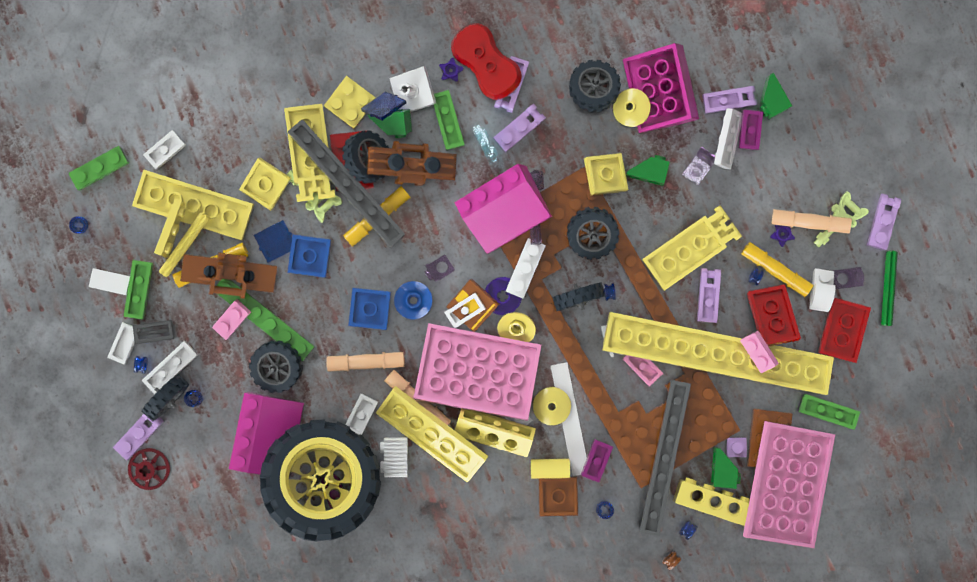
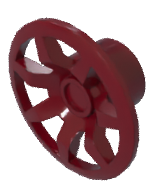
(148, 469)

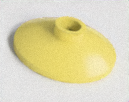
(640, 110)
(508, 329)
(548, 396)

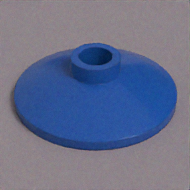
(405, 293)

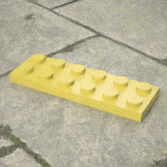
(226, 214)
(431, 434)

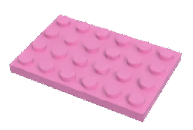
(477, 372)
(789, 485)

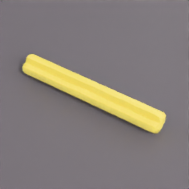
(184, 244)

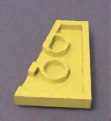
(170, 229)

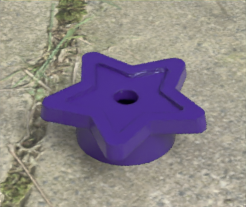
(450, 65)
(782, 239)

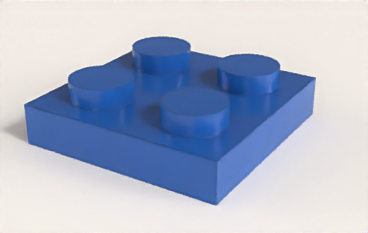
(309, 256)
(369, 308)

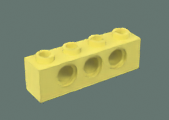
(495, 432)
(684, 497)

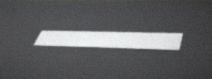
(571, 425)

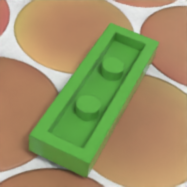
(448, 120)
(98, 168)
(138, 289)
(829, 411)

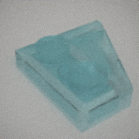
(489, 150)

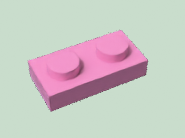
(231, 319)
(759, 351)
(644, 369)

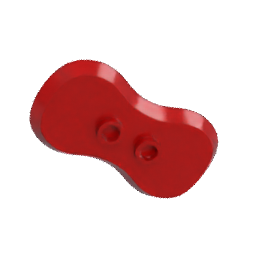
(494, 71)

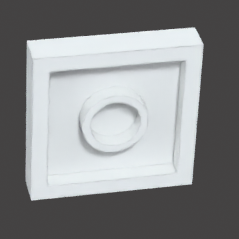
(414, 88)

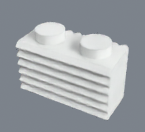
(395, 457)

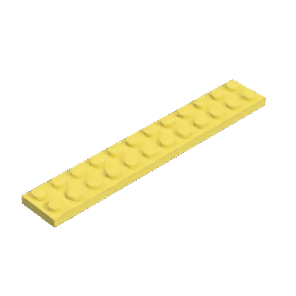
(714, 353)

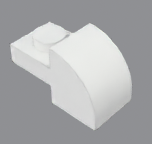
(823, 290)

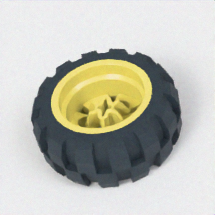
(328, 442)

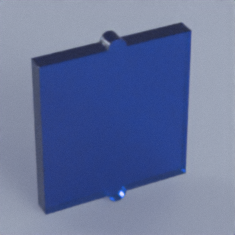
(383, 105)
(274, 241)

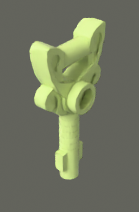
(313, 204)
(823, 238)

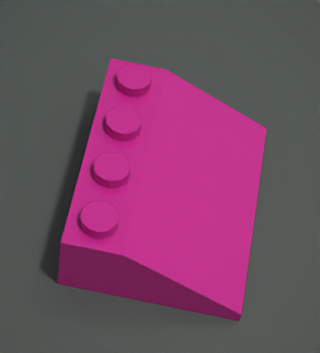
(666, 82)
(503, 208)
(259, 425)

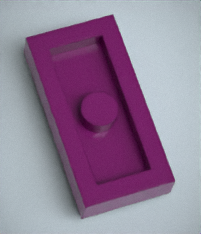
(751, 129)
(596, 461)

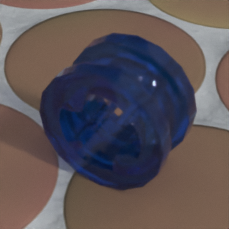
(74, 229)
(756, 276)
(609, 292)
(140, 364)
(189, 402)
(599, 511)
(688, 530)

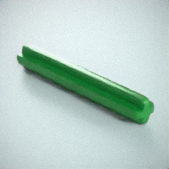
(889, 288)

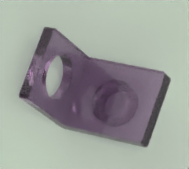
(699, 166)
(432, 272)
(854, 275)

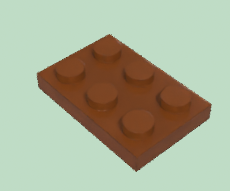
(757, 425)

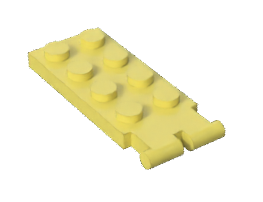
(305, 171)
(690, 248)

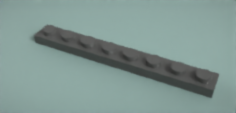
(345, 183)
(665, 458)

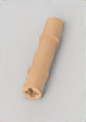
(811, 221)
(365, 361)
(397, 380)

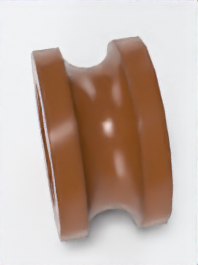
(671, 560)

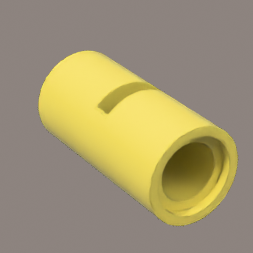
(550, 468)

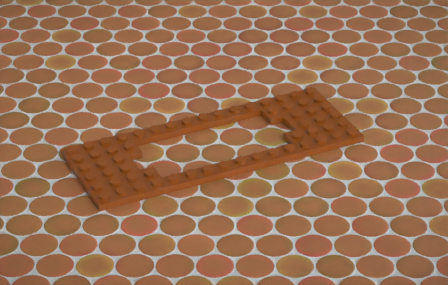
(631, 429)

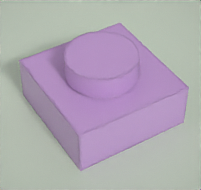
(736, 447)

